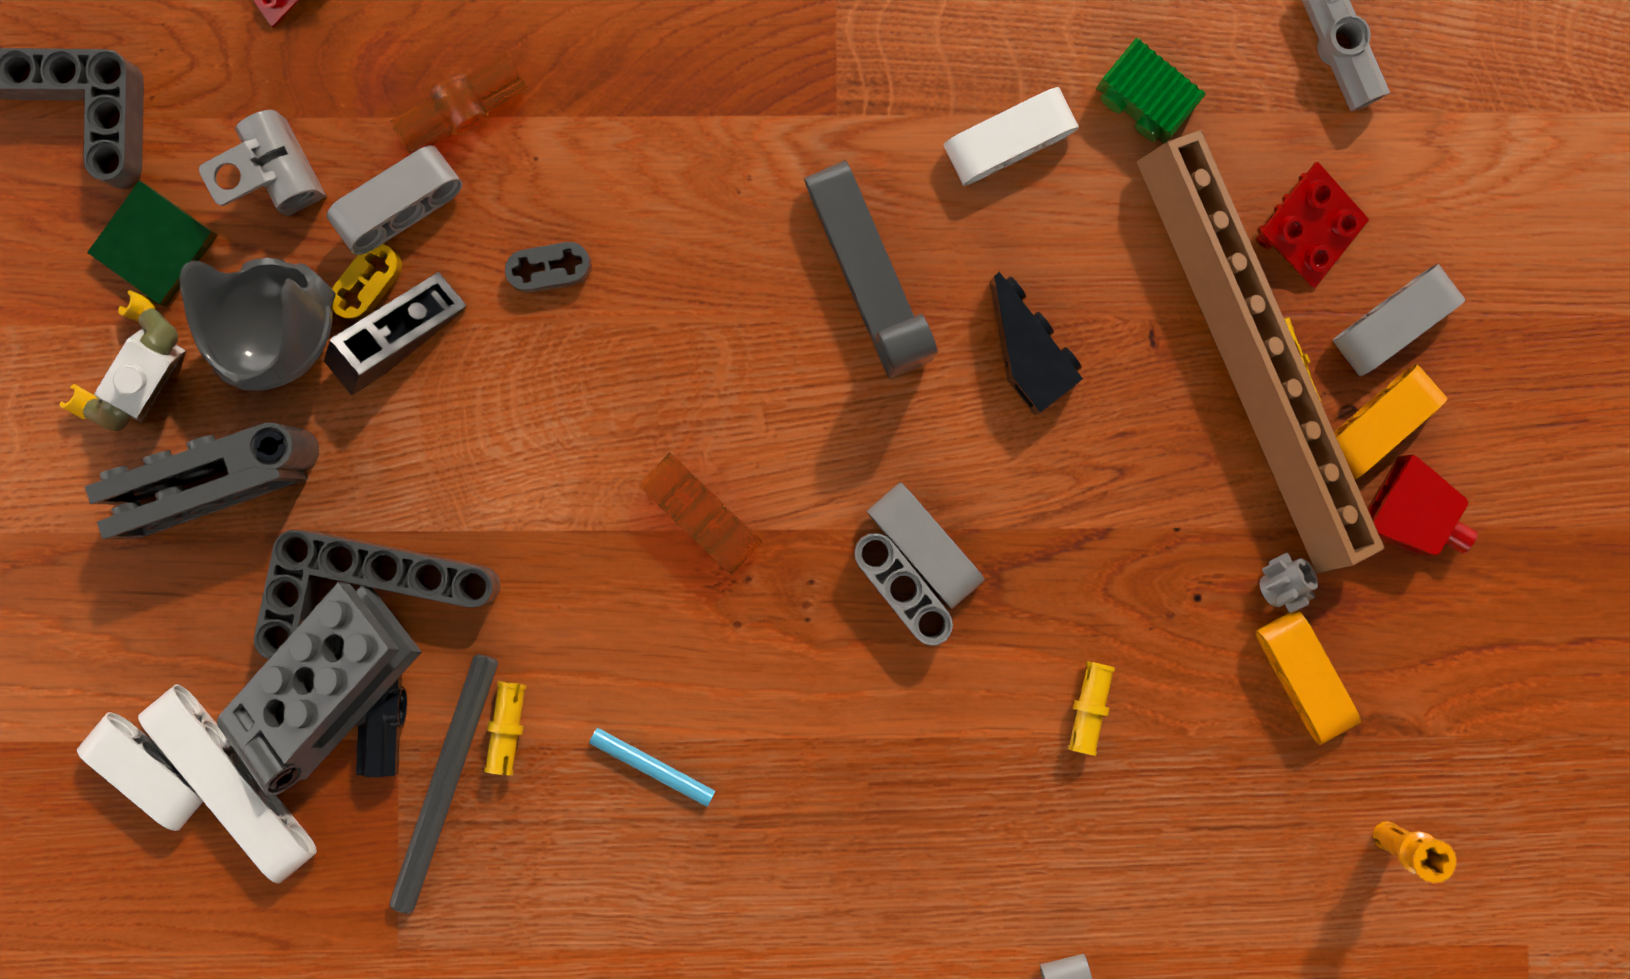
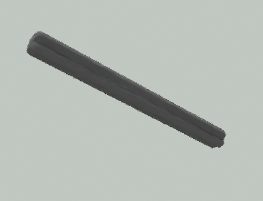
(443, 783)

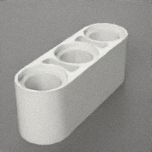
(1011, 136)
(139, 771)

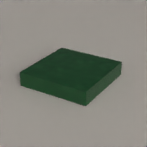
(151, 243)

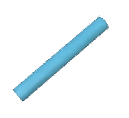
(652, 767)

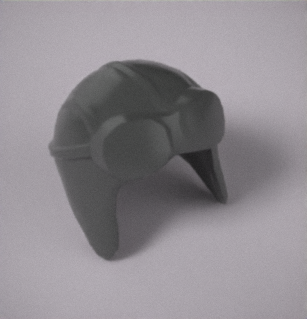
(258, 322)

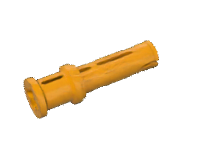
(1417, 848)

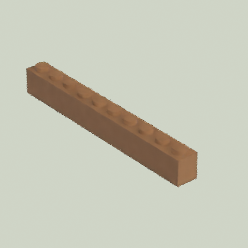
(1259, 353)

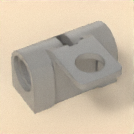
(269, 159)

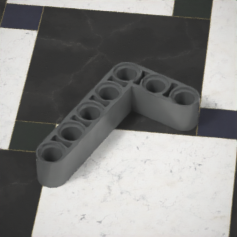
(100, 98)
(897, 334)
(363, 571)

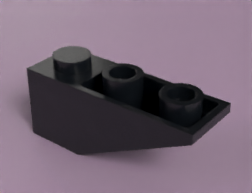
(1030, 355)

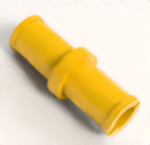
(1091, 708)
(505, 728)

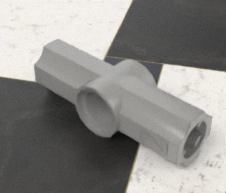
(1354, 67)

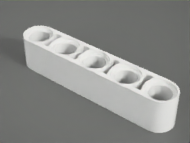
(225, 785)

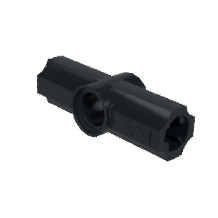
(380, 734)

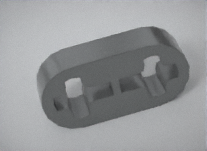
(546, 257)

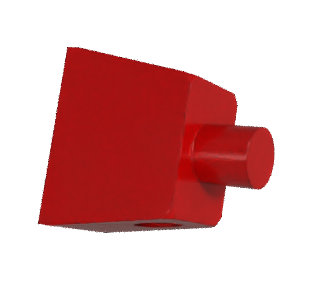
(1420, 510)

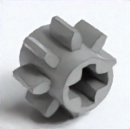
(1288, 582)

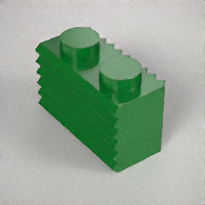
(1149, 92)

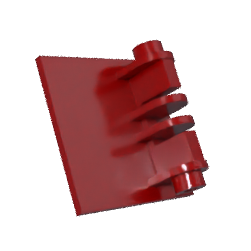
(1313, 225)

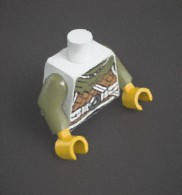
(136, 372)

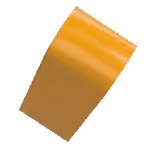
(1388, 419)
(1308, 677)

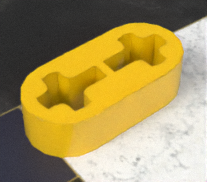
(374, 289)

